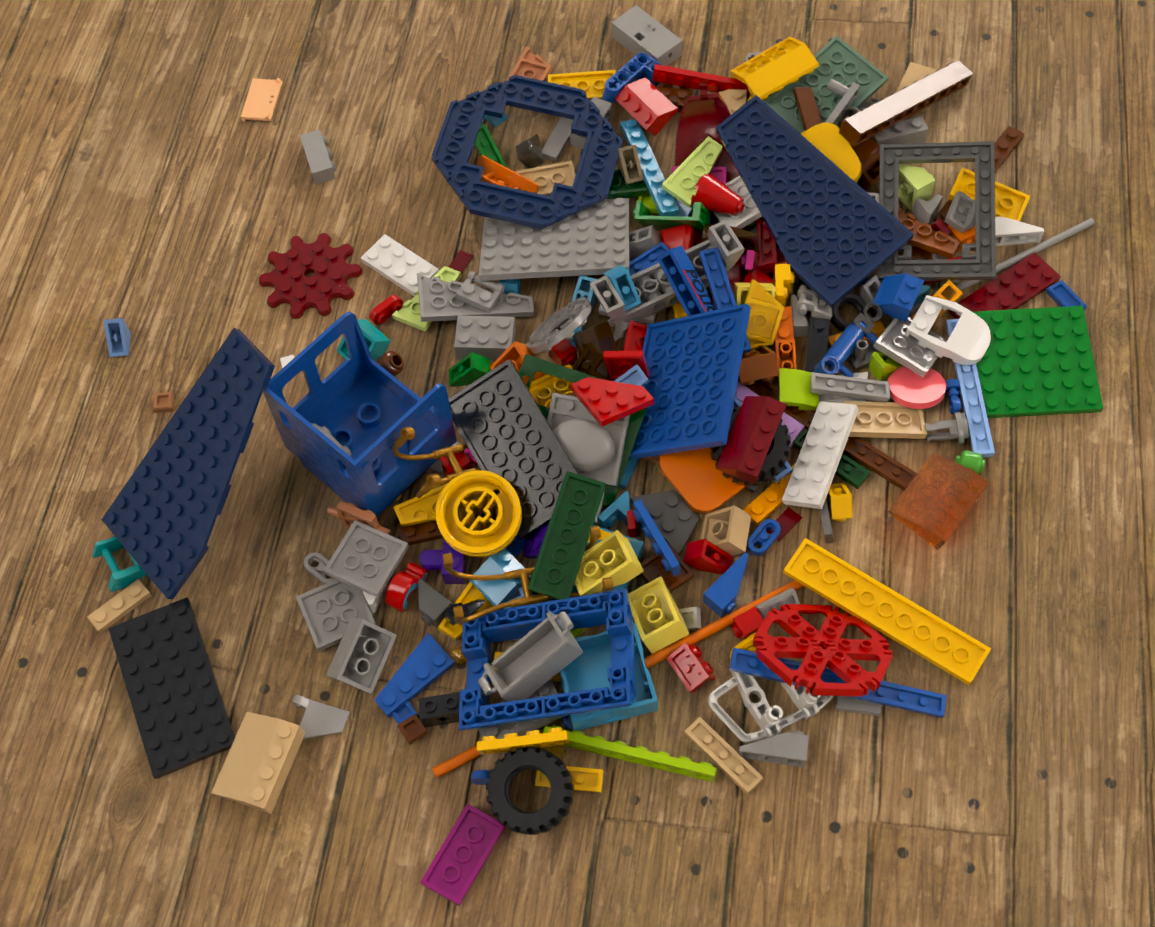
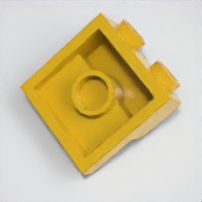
(783, 282)

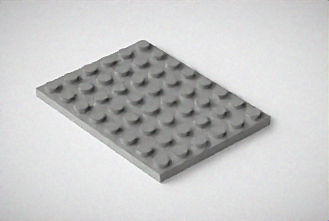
(575, 246)

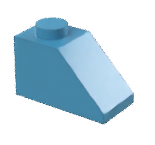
(624, 286)

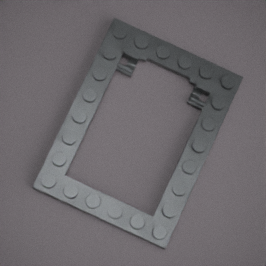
(971, 266)

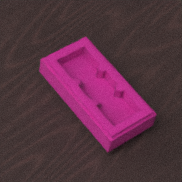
(747, 261)

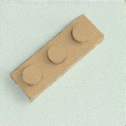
(119, 606)

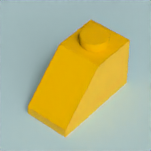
(839, 502)

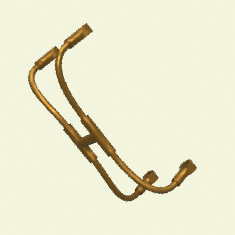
(433, 480)
(523, 575)

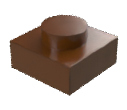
(412, 729)

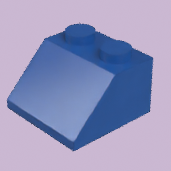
(898, 295)

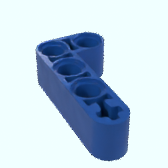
(637, 68)

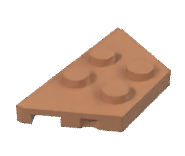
(531, 66)

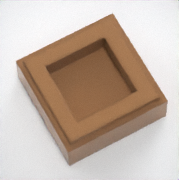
(163, 402)

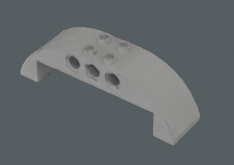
(652, 284)

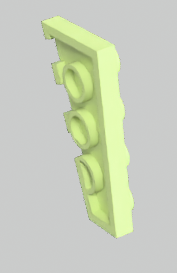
(684, 179)

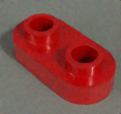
(385, 309)

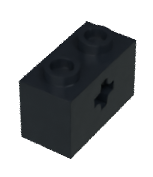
(439, 709)

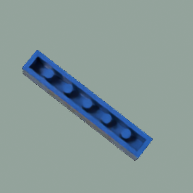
(685, 281)

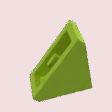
(882, 366)

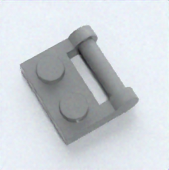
(477, 296)

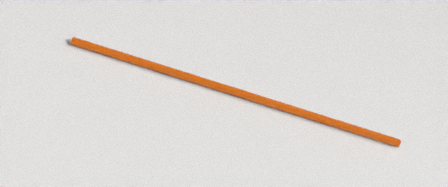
(650, 660)

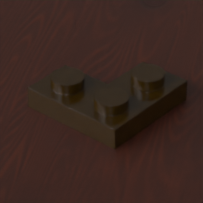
(590, 361)

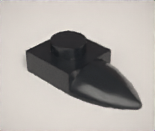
(468, 609)

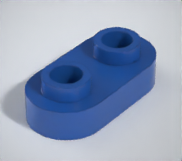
(762, 538)

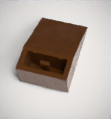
(869, 157)

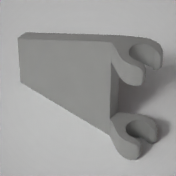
(320, 718)

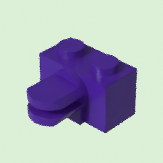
(434, 561)

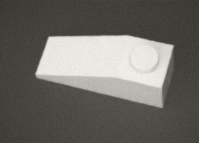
(1016, 232)

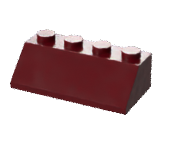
(751, 437)

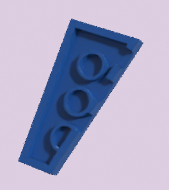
(654, 535)
(416, 674)

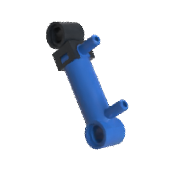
(856, 330)

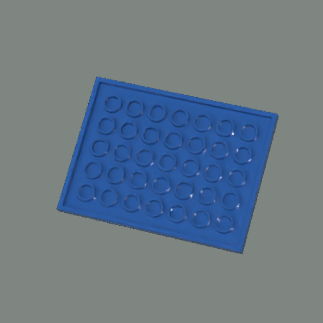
(692, 380)

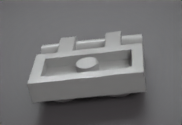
(817, 306)

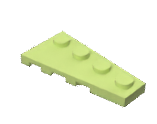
(411, 311)

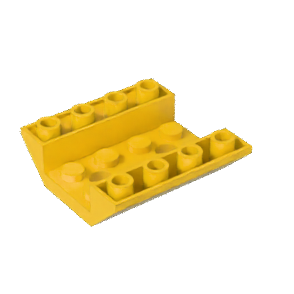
(776, 67)

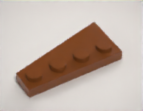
(927, 238)

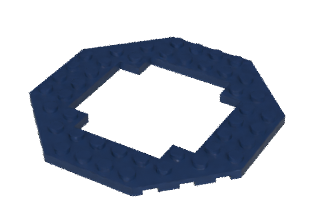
(515, 205)

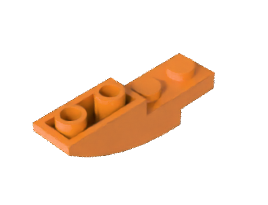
(784, 342)

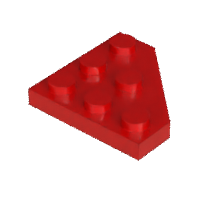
(610, 399)

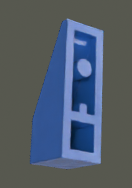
(724, 592)

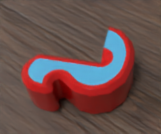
(403, 585)

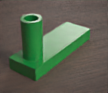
(487, 147)

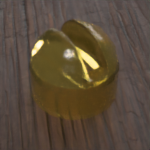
(457, 655)

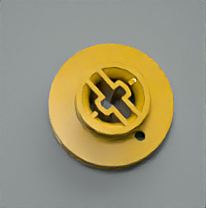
(472, 495)

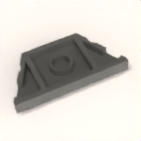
(671, 517)

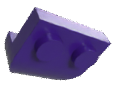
(534, 542)

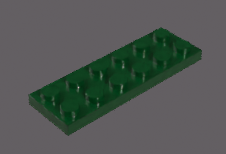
(567, 536)

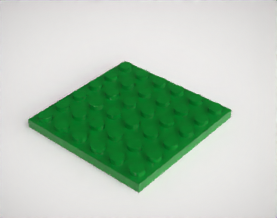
(1038, 363)

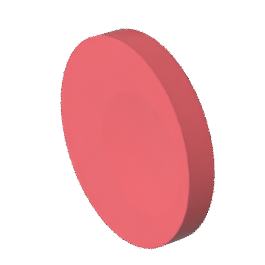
(916, 391)

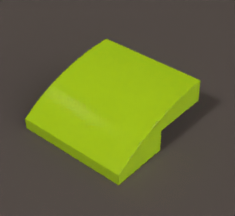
(795, 389)

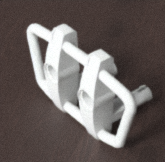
(766, 717)

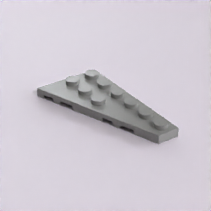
(440, 303)

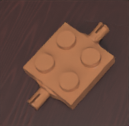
(349, 513)

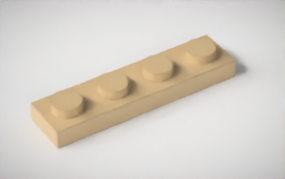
(723, 755)

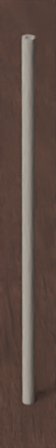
(1019, 257)

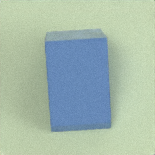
(117, 337)

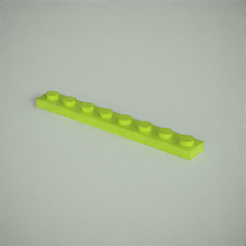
(639, 755)

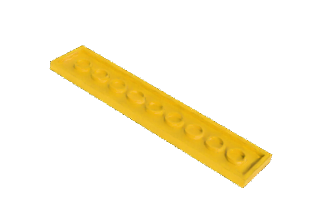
(887, 611)

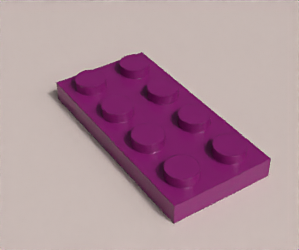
(463, 854)

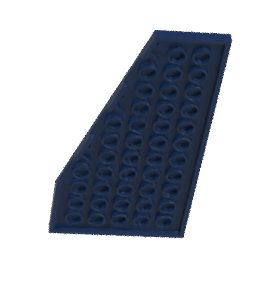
(814, 210)
(186, 475)

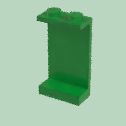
(699, 217)

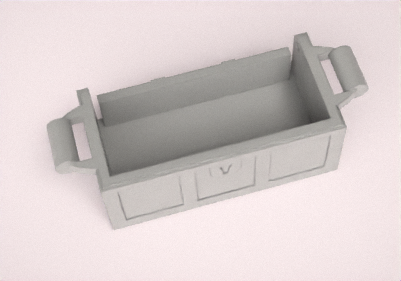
(532, 659)

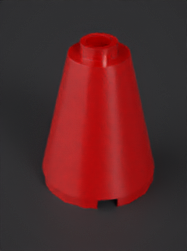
(717, 196)

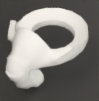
(620, 327)

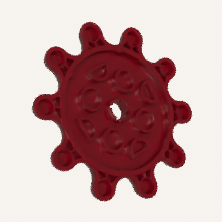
(315, 291)

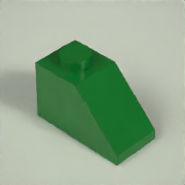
(468, 370)

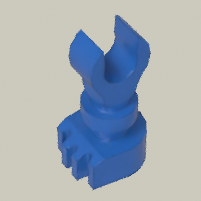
(953, 388)

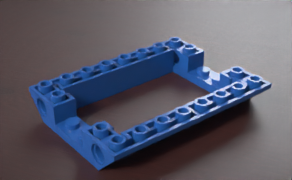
(506, 624)

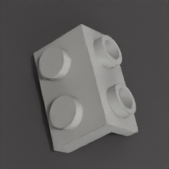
(961, 212)

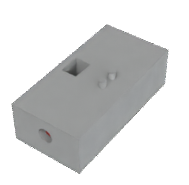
(644, 34)

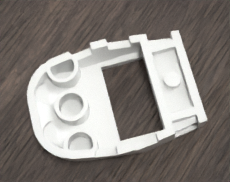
(967, 341)

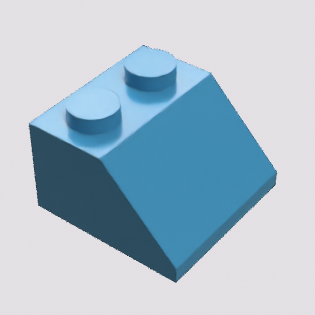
(499, 590)

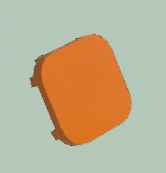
(698, 480)

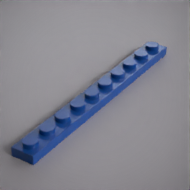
(887, 694)

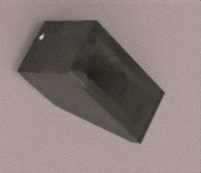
(530, 152)

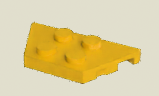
(763, 317)

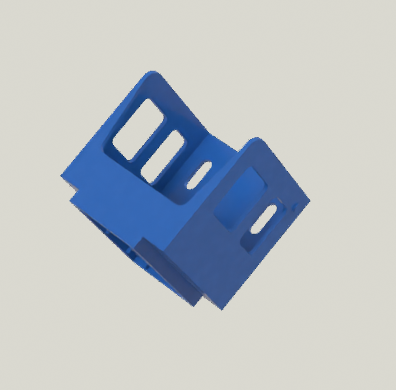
(364, 412)

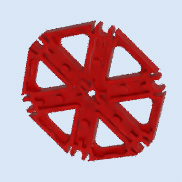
(822, 650)

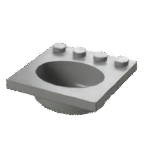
(591, 448)

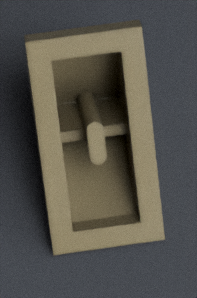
(630, 164)

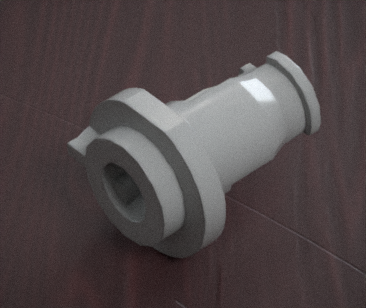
(957, 429)

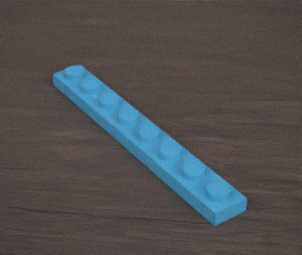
(651, 171)

